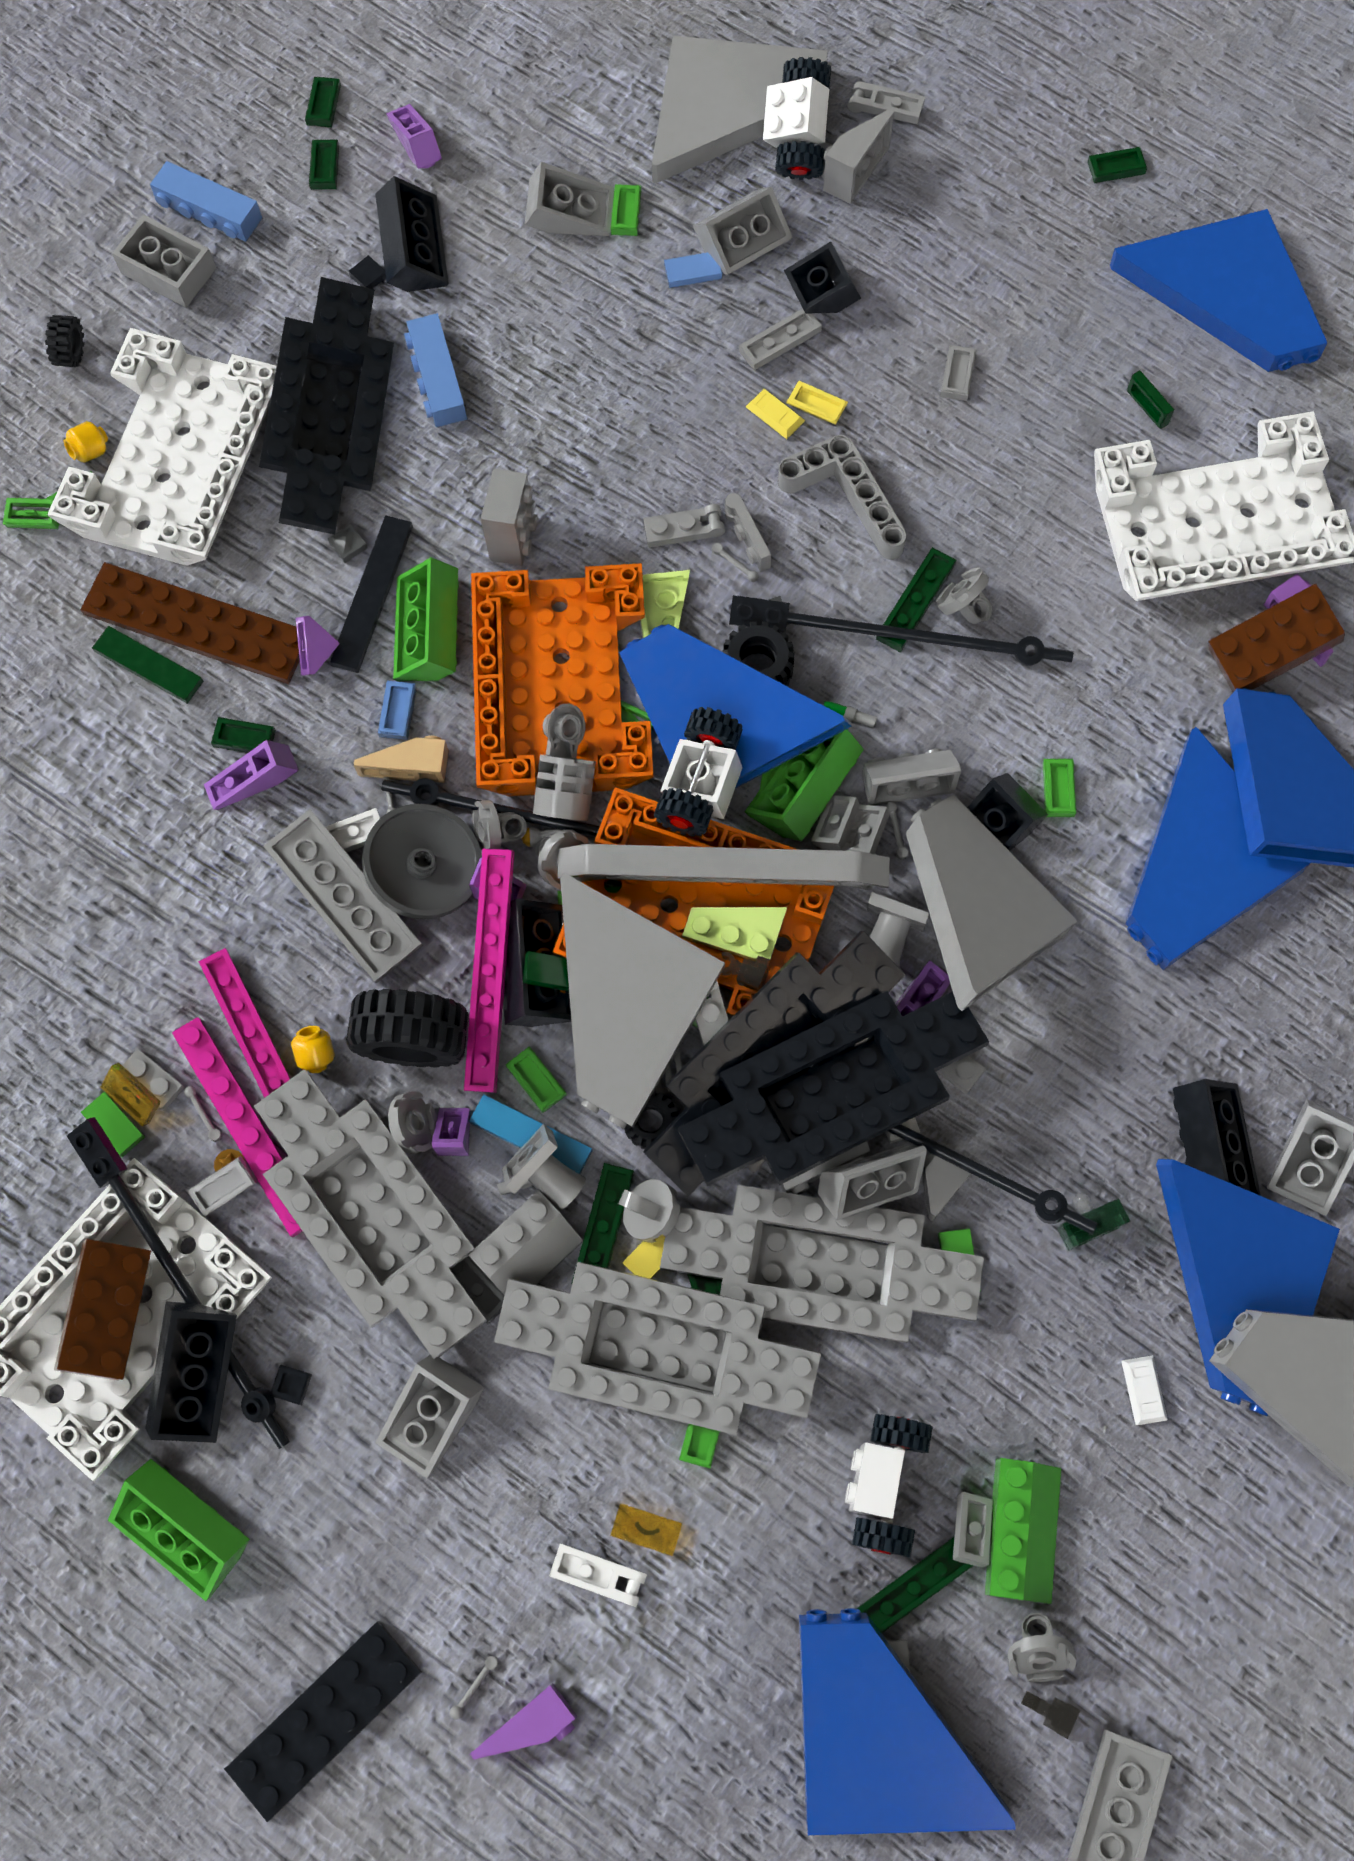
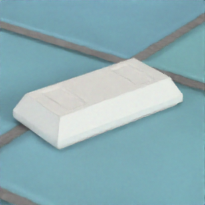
(1144, 1390)

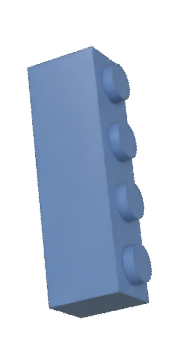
(206, 201)
(436, 370)

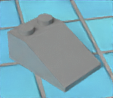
(856, 156)
(568, 203)
(1315, 1158)
(429, 1414)

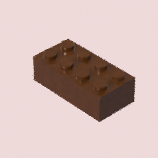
(1276, 640)
(102, 1310)

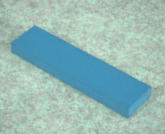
(519, 1128)

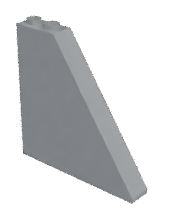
(715, 99)
(980, 900)
(629, 999)
(1299, 1376)

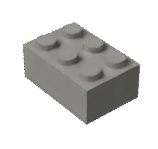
(164, 260)
(508, 517)

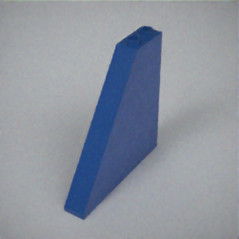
(1233, 285)
(682, 673)
(1289, 781)
(1200, 860)
(1240, 1256)
(877, 1742)

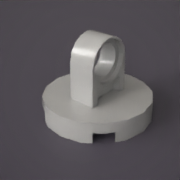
(965, 595)
(490, 826)
(548, 850)
(411, 1122)
(650, 1210)
(1040, 1656)

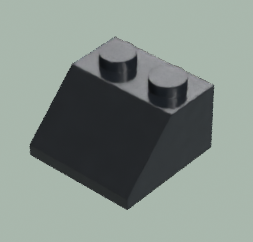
(822, 282)
(1007, 810)

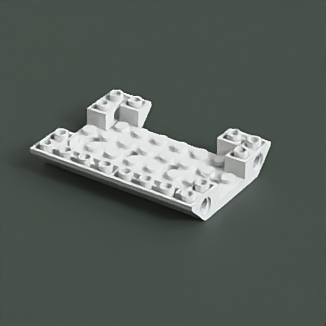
(201, 463)
(1226, 544)
(92, 1416)

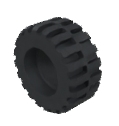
(407, 1028)

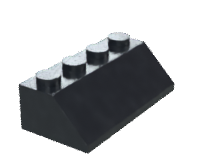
(411, 236)
(532, 928)
(1216, 1132)
(190, 1373)

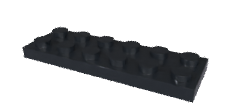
(322, 1721)

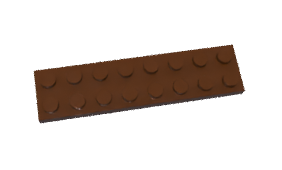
(194, 622)

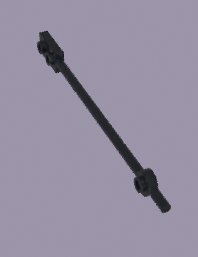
(777, 613)
(427, 785)
(106, 1167)
(1010, 1186)

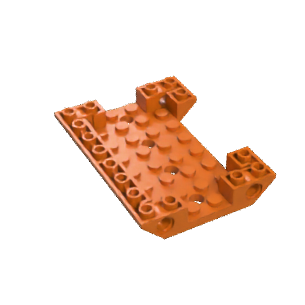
(521, 683)
(632, 822)

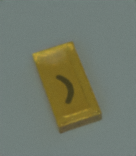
(130, 1094)
(646, 1529)

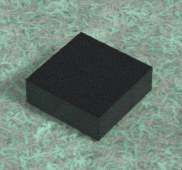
(367, 273)
(291, 1384)

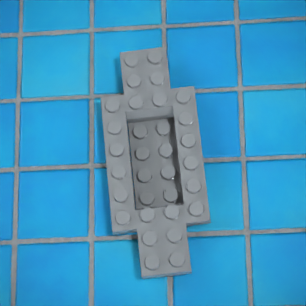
(381, 1208)
(824, 1277)
(659, 1334)

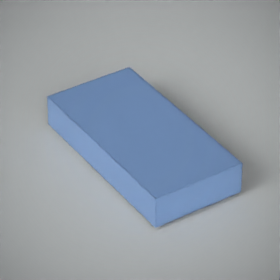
(691, 270)
(397, 710)

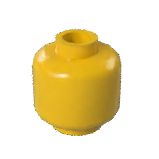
(85, 442)
(312, 1049)

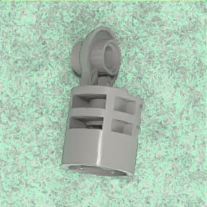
(562, 779)

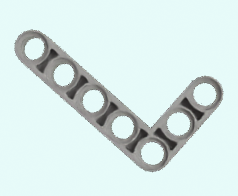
(853, 487)

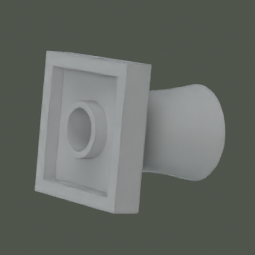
(893, 924)
(543, 1170)

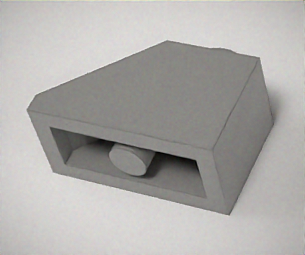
(940, 1183)

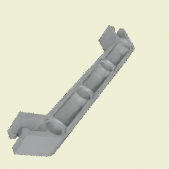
(724, 865)

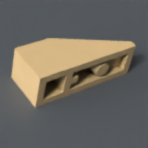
(407, 760)

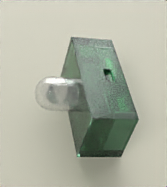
(1108, 1216)

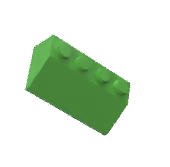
(426, 622)
(813, 782)
(177, 1529)
(1023, 1530)

